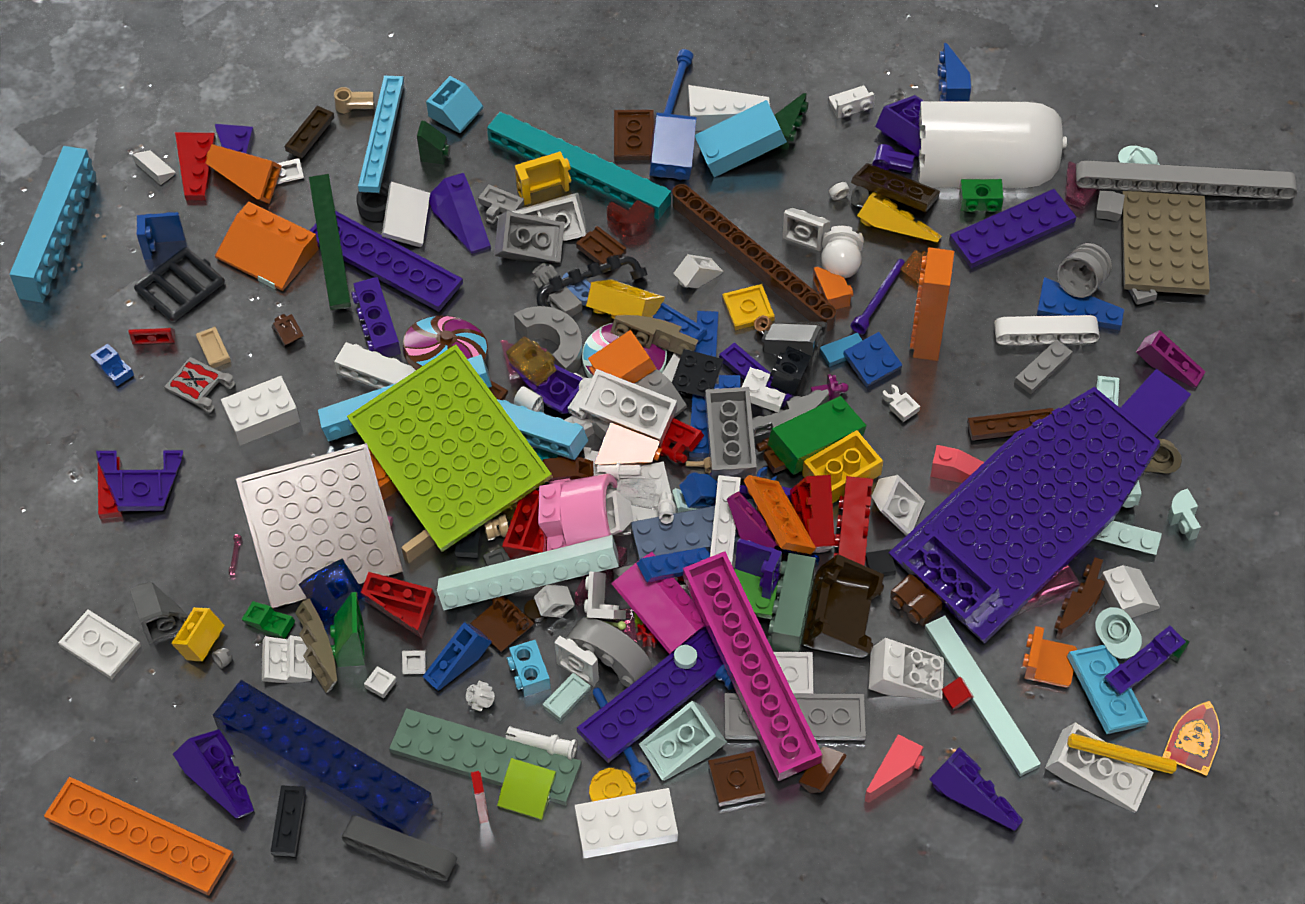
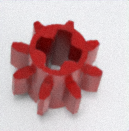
(646, 636)

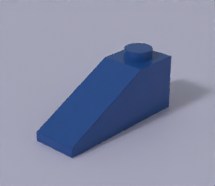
(457, 656)

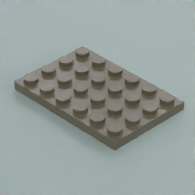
(1165, 243)

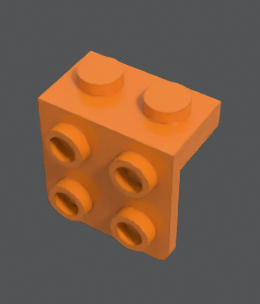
(1048, 660)

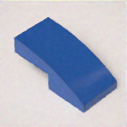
(112, 365)

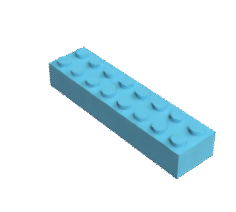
(53, 224)

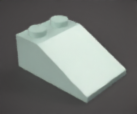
(682, 741)

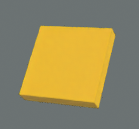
(747, 305)

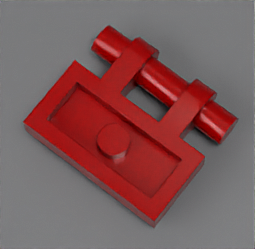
(683, 437)

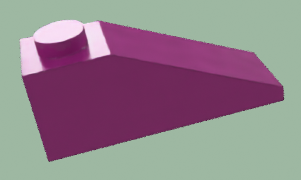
(1170, 359)
(749, 522)

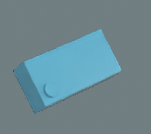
(740, 138)

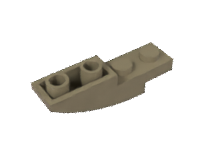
(654, 331)

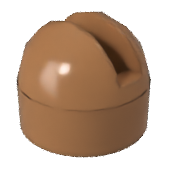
(765, 320)

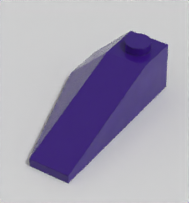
(457, 209)
(557, 389)
(210, 765)
(962, 782)

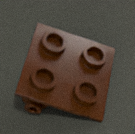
(502, 623)

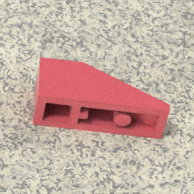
(953, 464)
(896, 767)

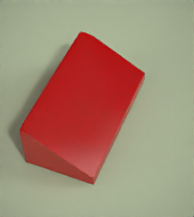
(152, 336)

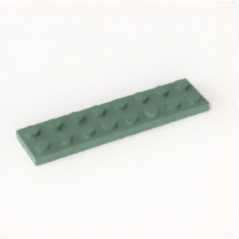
(472, 750)

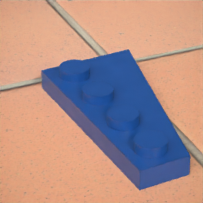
(1057, 302)

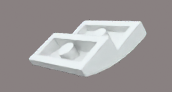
(284, 660)

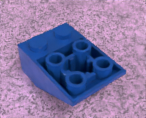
(955, 78)

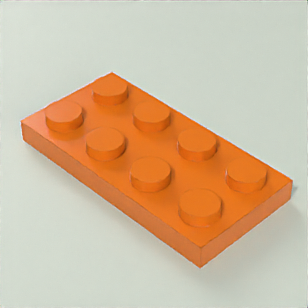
(779, 514)

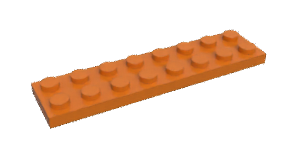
(139, 836)

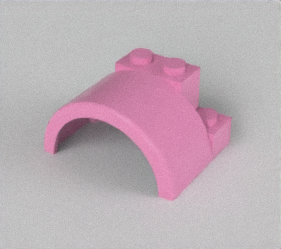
(574, 510)

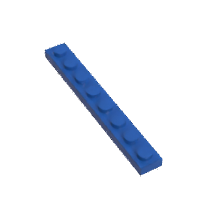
(706, 346)

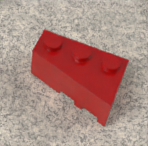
(524, 533)

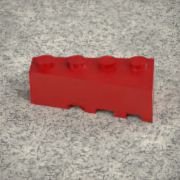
(854, 519)

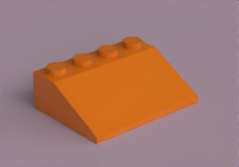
(267, 246)

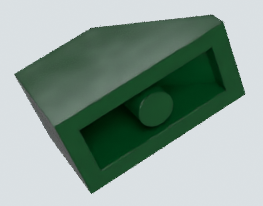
(432, 144)

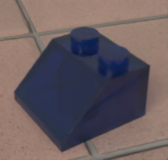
(330, 588)

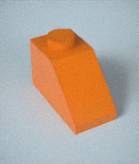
(832, 288)

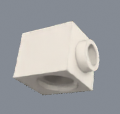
(554, 601)

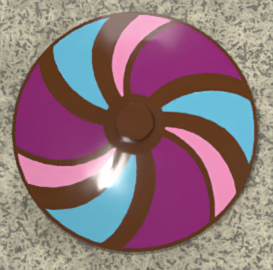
(437, 334)

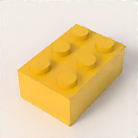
(846, 457)

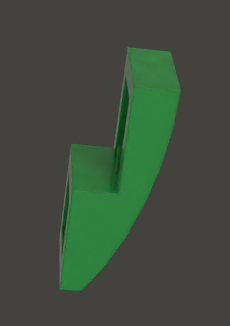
(267, 620)

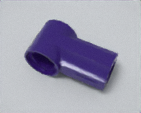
(888, 158)

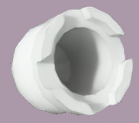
(842, 251)

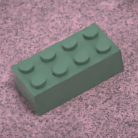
(791, 603)

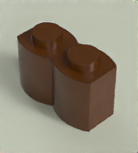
(916, 600)

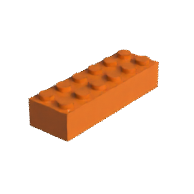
(931, 303)

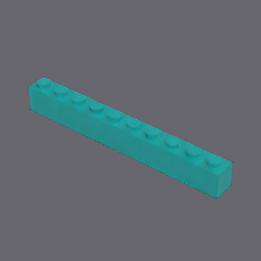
(584, 166)

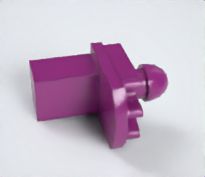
(833, 387)

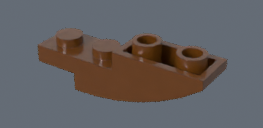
(1082, 602)

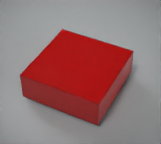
(957, 693)

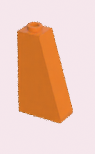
(247, 171)

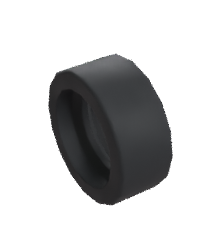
(369, 213)

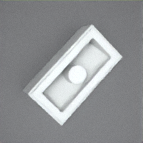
(153, 166)
(290, 171)

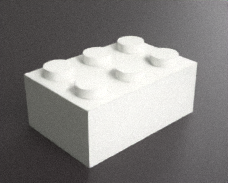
(260, 410)

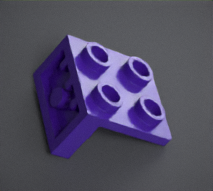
(760, 562)

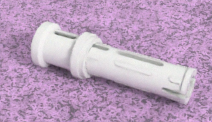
(551, 744)

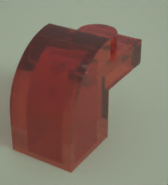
(631, 221)

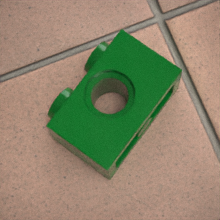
(981, 195)

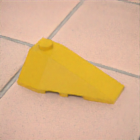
(883, 214)

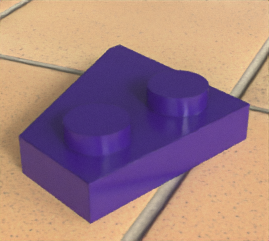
(235, 137)

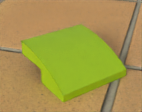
(526, 789)

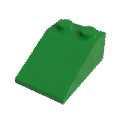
(348, 634)

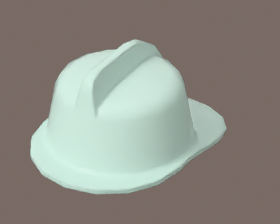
(1138, 155)
(1118, 632)

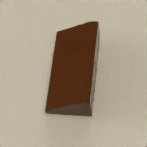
(818, 777)

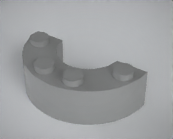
(556, 326)
(612, 648)

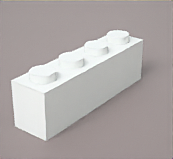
(370, 366)

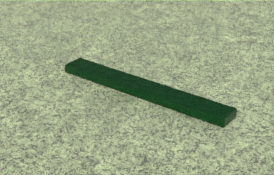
(329, 242)

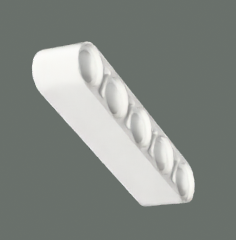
(1046, 329)

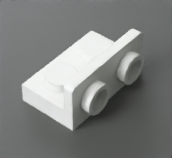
(851, 101)

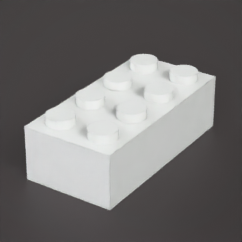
(626, 823)

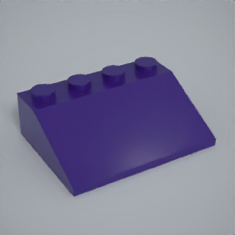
(901, 123)

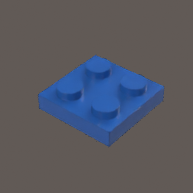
(872, 359)

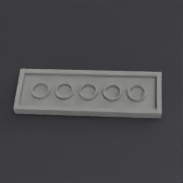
(826, 714)

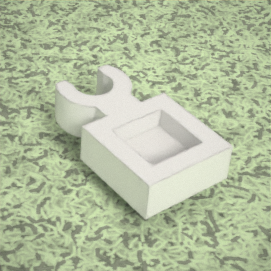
(901, 405)

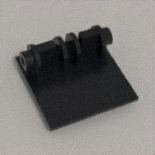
(696, 373)

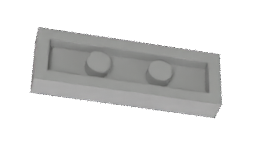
(1043, 367)

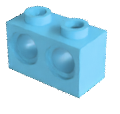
(530, 668)

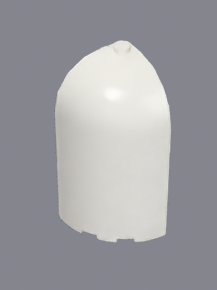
(989, 141)

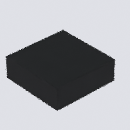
(881, 562)

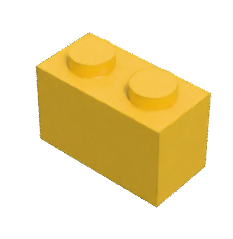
(198, 634)

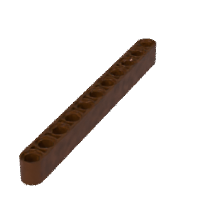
(752, 256)

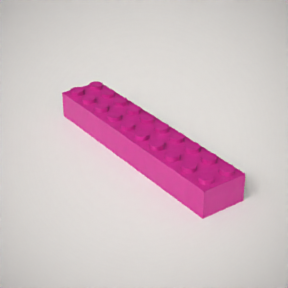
(752, 666)

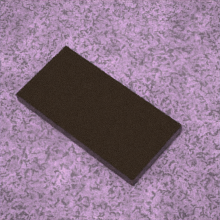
(895, 187)

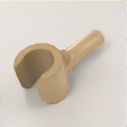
(705, 463)

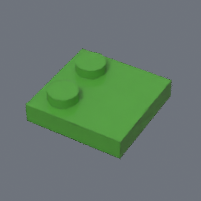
(762, 606)

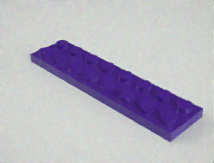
(395, 264)
(650, 699)

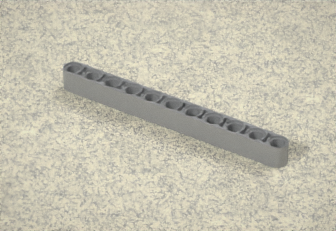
(1186, 179)

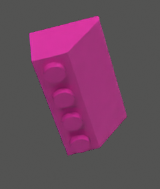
(661, 607)

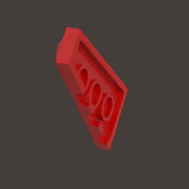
(192, 159)

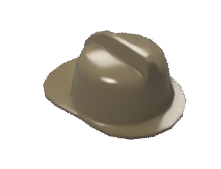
(1166, 459)

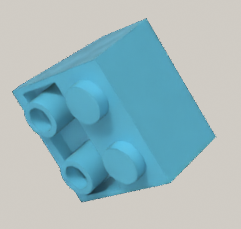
(453, 105)

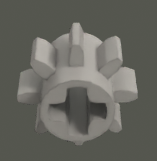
(542, 274)

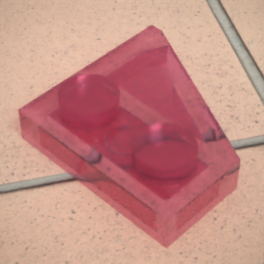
(1075, 194)

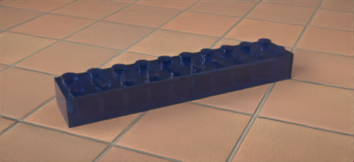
(323, 759)

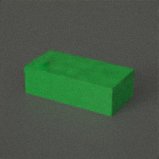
(813, 432)

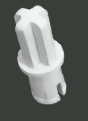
(620, 471)
(666, 508)

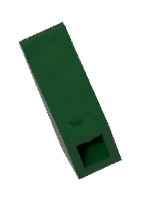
(791, 118)

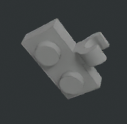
(499, 201)

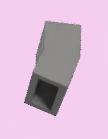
(1110, 205)
(565, 301)

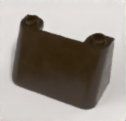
(841, 607)

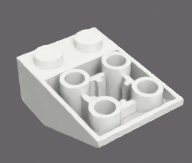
(905, 671)

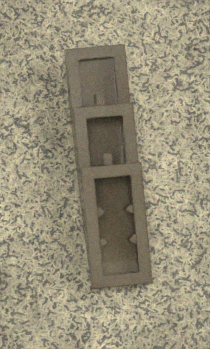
(319, 651)

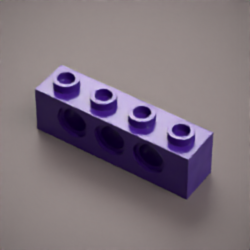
(376, 317)

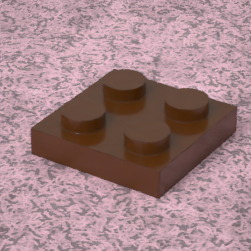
(736, 778)

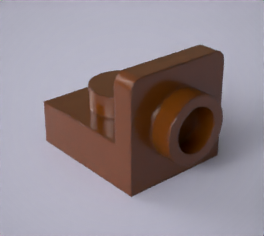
(287, 329)

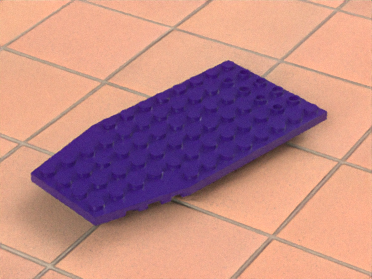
(1028, 511)

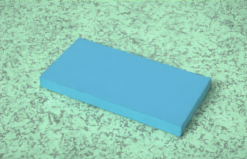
(1113, 710)

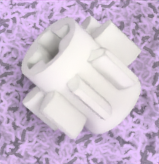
(480, 696)

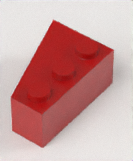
(814, 507)
(400, 600)

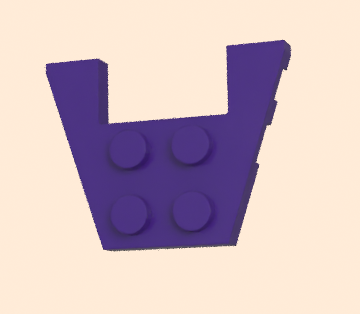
(140, 488)

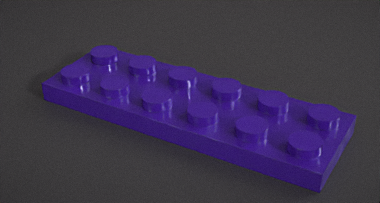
(1012, 228)

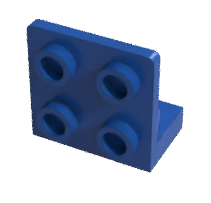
(157, 229)

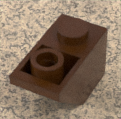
(568, 468)

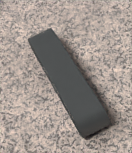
(399, 848)

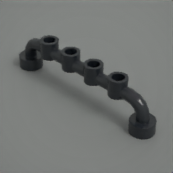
(594, 269)

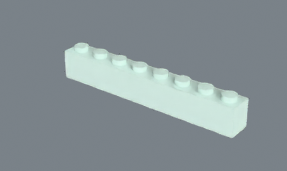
(528, 572)

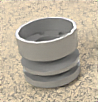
(1084, 270)

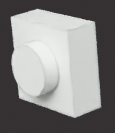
(380, 682)

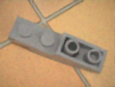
(794, 408)

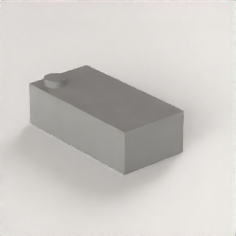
(730, 432)

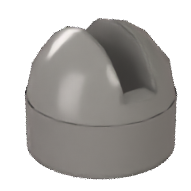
(221, 658)

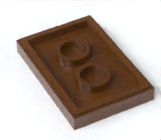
(633, 134)

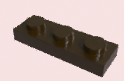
(309, 131)

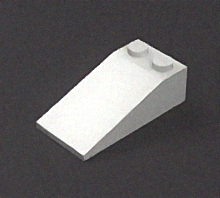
(629, 405)
(1100, 775)

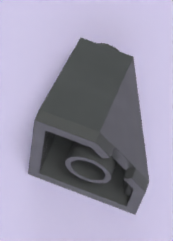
(800, 335)
(157, 612)

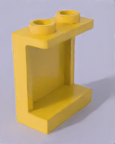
(542, 174)

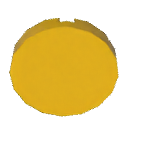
(620, 782)

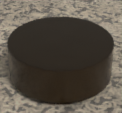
(532, 611)

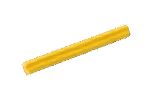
(1122, 753)

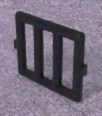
(172, 264)

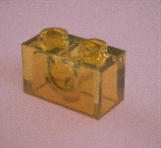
(531, 360)

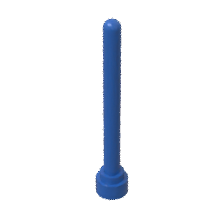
(684, 60)
(638, 771)

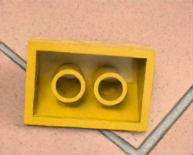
(622, 299)

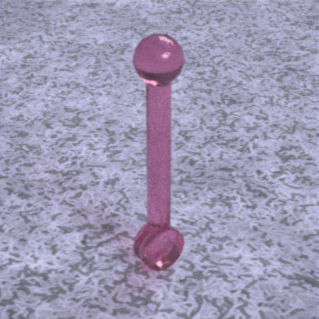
(237, 538)

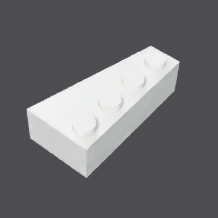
(717, 105)

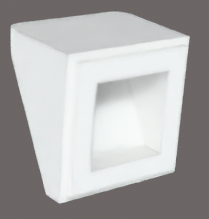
(414, 661)

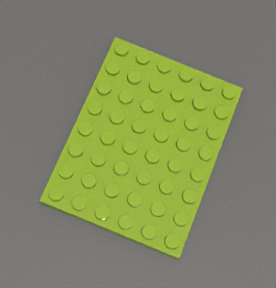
(449, 447)

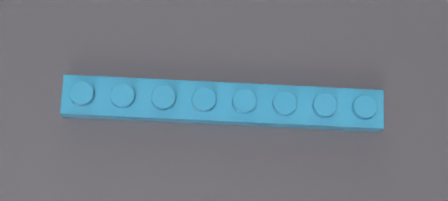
(381, 134)

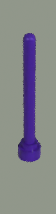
(861, 323)

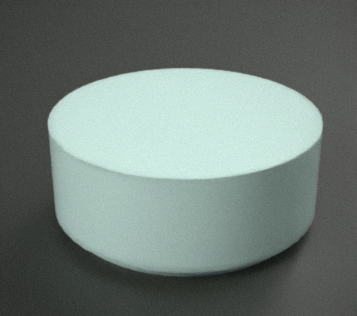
(685, 656)

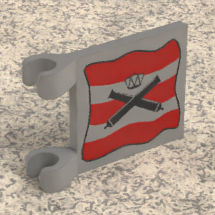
(195, 382)

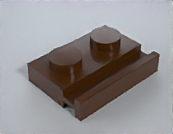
(600, 245)

